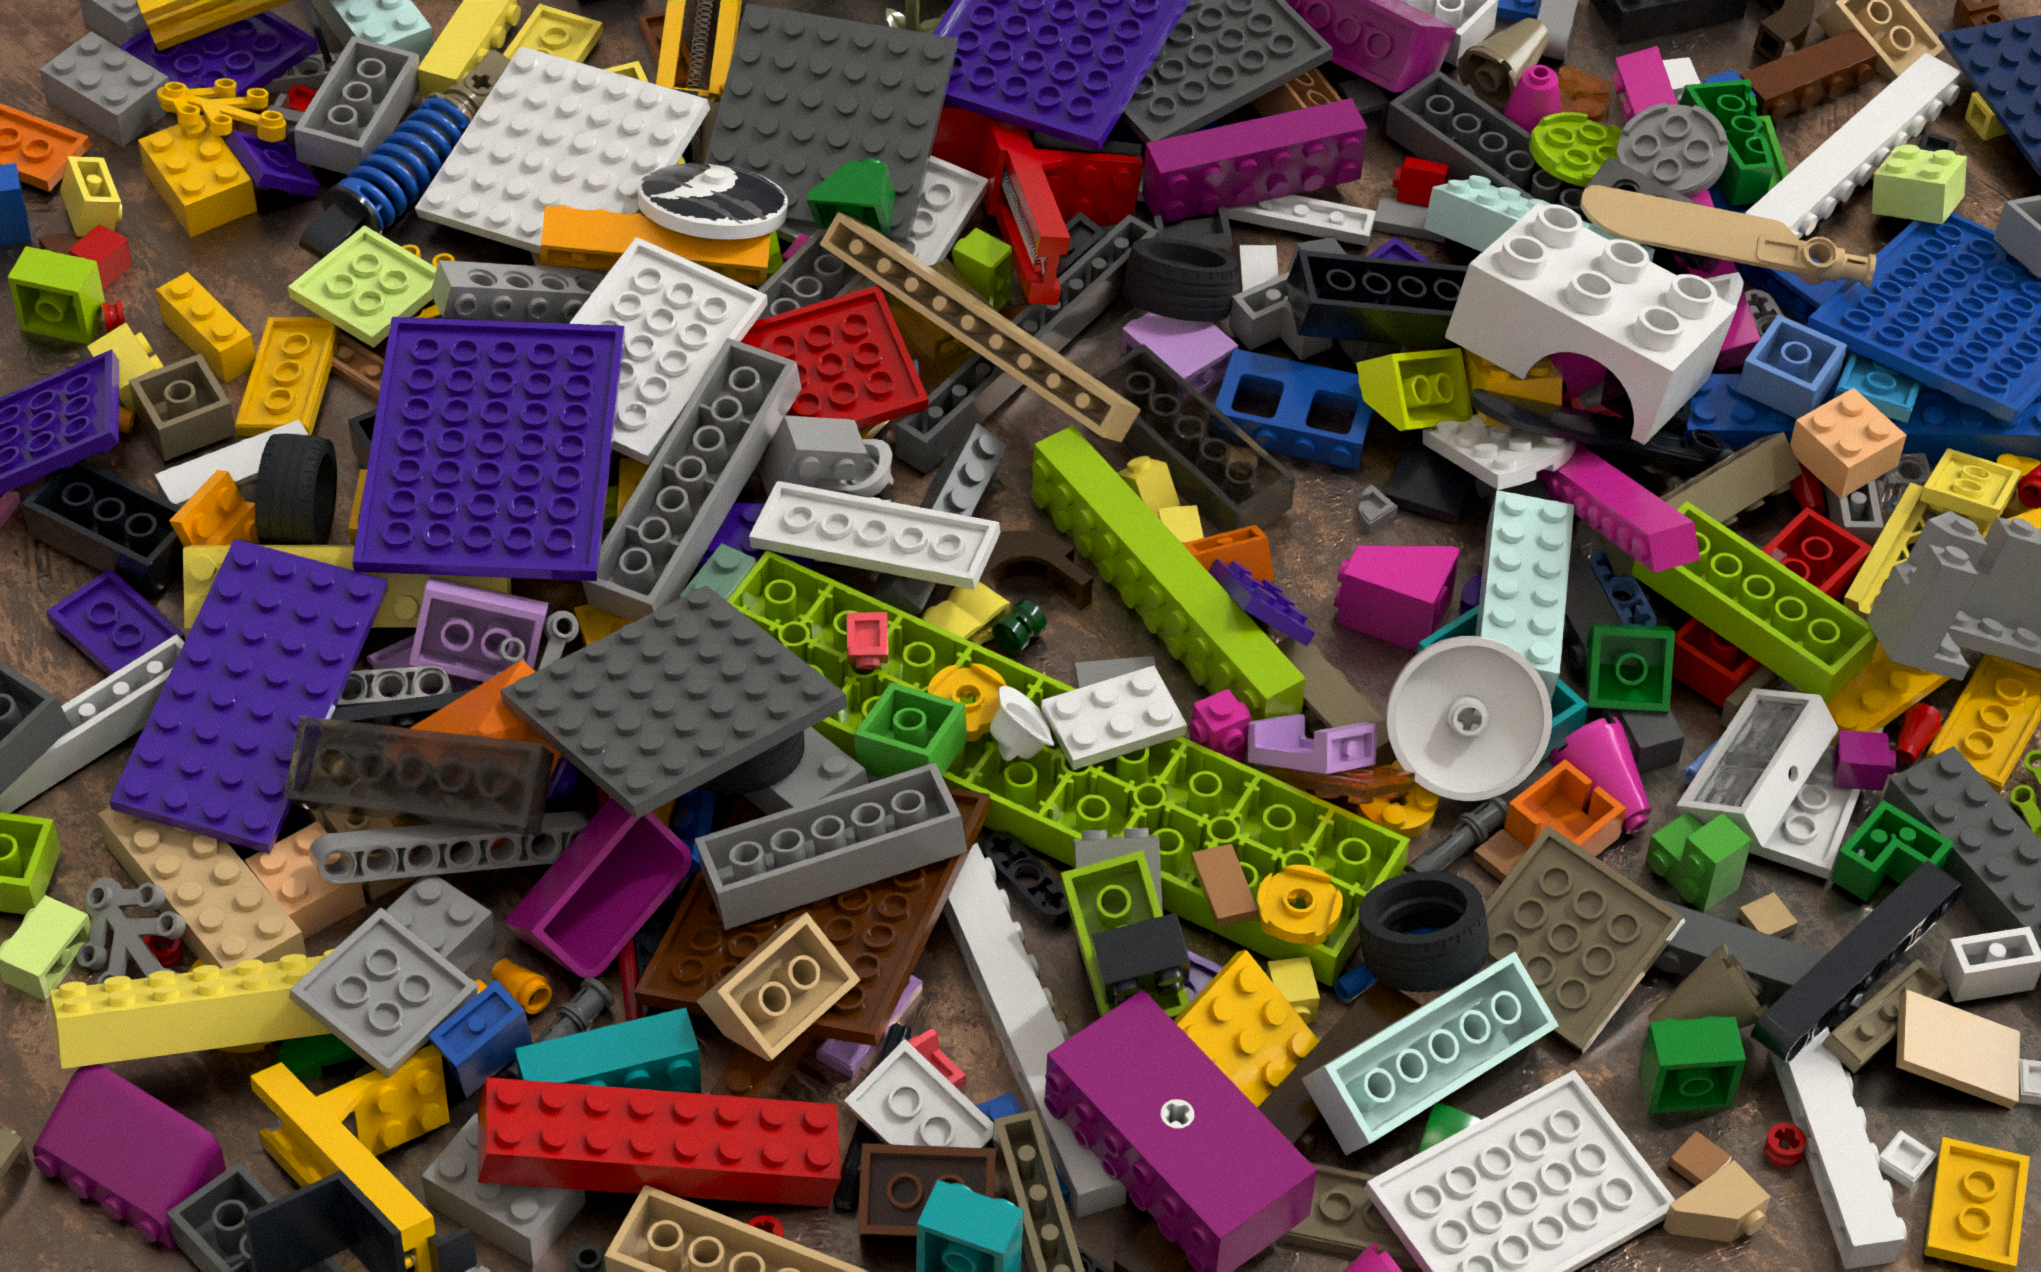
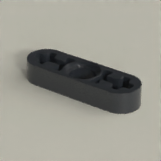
(1028, 895)

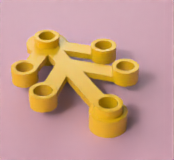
(219, 112)

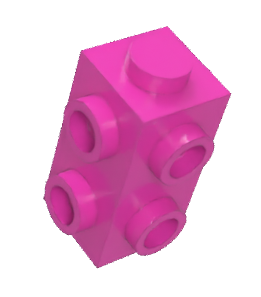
(1221, 725)

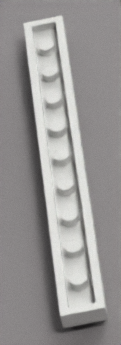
(1299, 215)

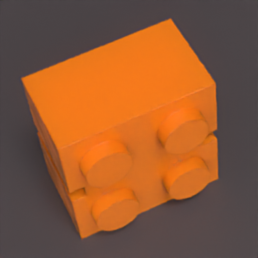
(1560, 802)

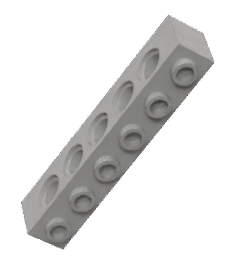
(512, 291)

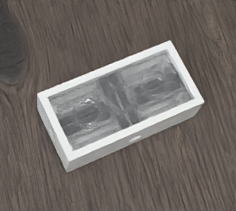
(1761, 761)

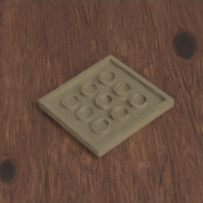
(1577, 933)

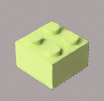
(1919, 184)

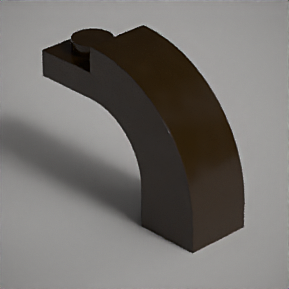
(1786, 29)
(1038, 559)

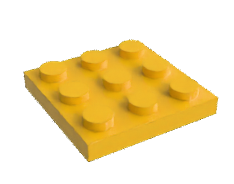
(1247, 1028)

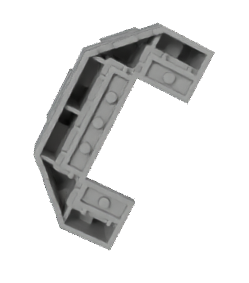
(1963, 595)

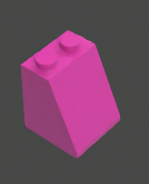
(1396, 591)

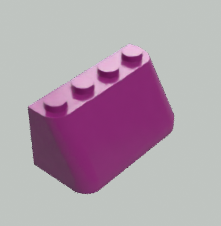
(601, 890)
(126, 1150)

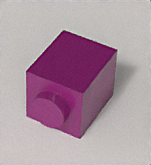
(1862, 760)

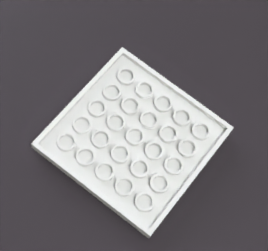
(555, 139)

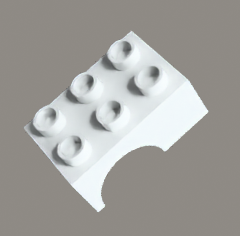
(1571, 290)

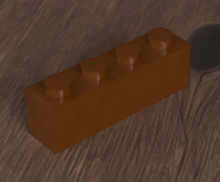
(1812, 74)
(756, 1077)

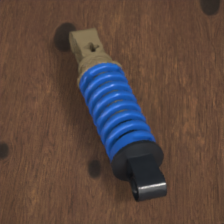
(402, 163)

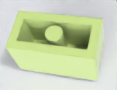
(44, 947)

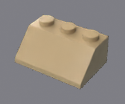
(779, 989)

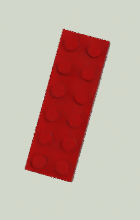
(1807, 546)

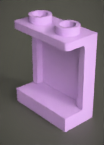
(1190, 348)
(1283, 744)

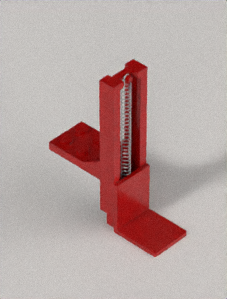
(1029, 194)

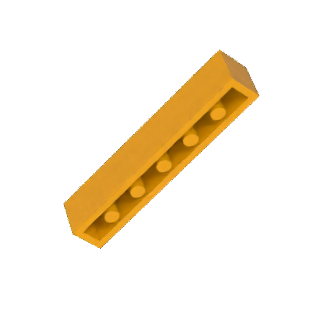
(601, 237)

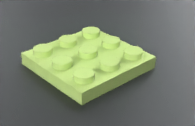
(365, 285)

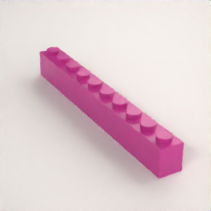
(1644, 84)

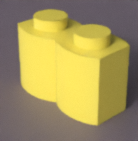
(969, 613)

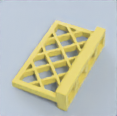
(1889, 549)

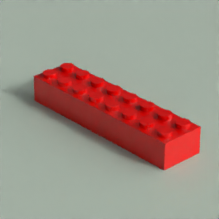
(657, 1139)

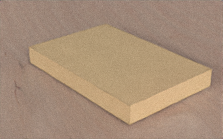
(1958, 1049)

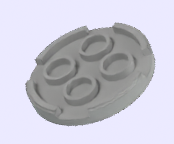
(1675, 147)

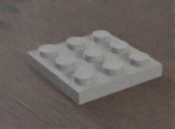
(383, 992)

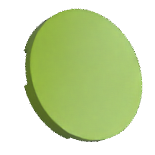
(1573, 146)

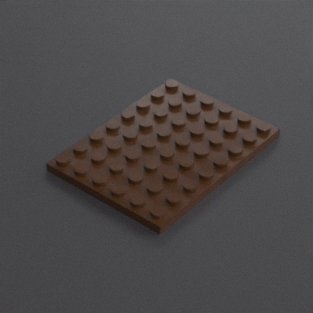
(873, 927)

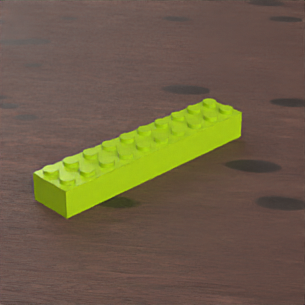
(1161, 578)

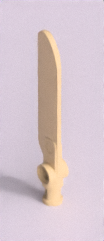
(1721, 235)

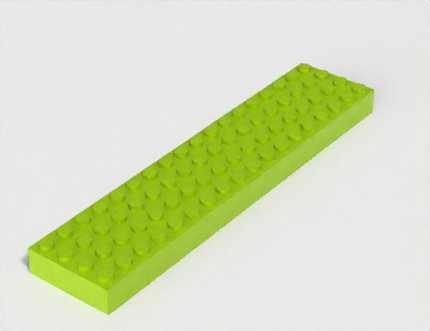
(1173, 788)

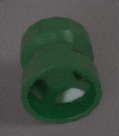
(1019, 626)

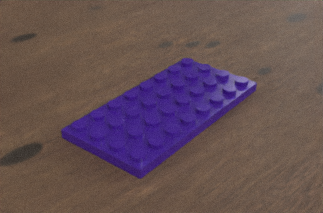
(260, 654)

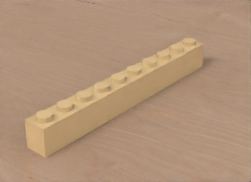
(980, 327)

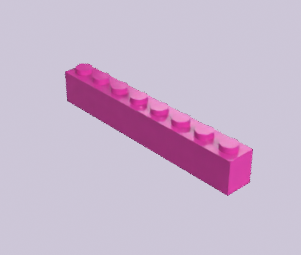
(1623, 511)

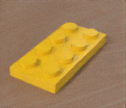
(1880, 694)

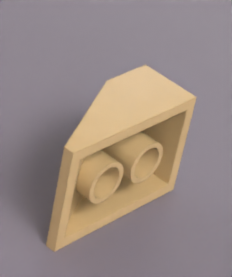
(1888, 27)

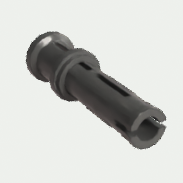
(1470, 831)
(574, 1015)

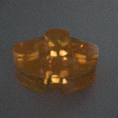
(1591, 91)

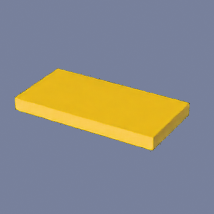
(288, 374)
(1994, 718)

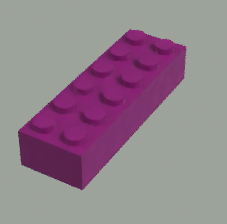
(1254, 160)

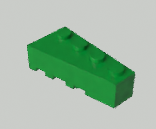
(1749, 156)

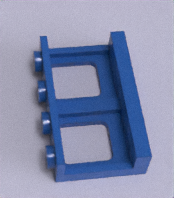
(1299, 387)

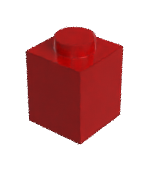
(1417, 178)
(108, 249)

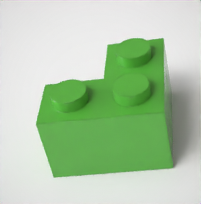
(1700, 859)

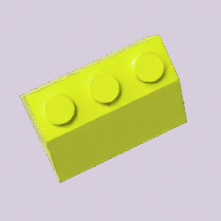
(1417, 388)

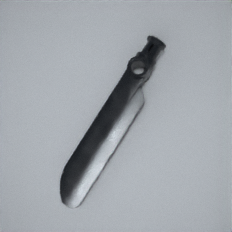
(1690, 454)

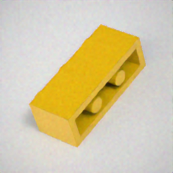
(206, 327)

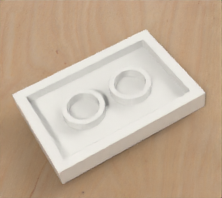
(1113, 717)
(916, 1105)

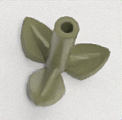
(911, 19)

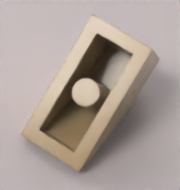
(1720, 1207)

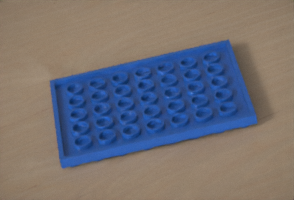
(1947, 314)

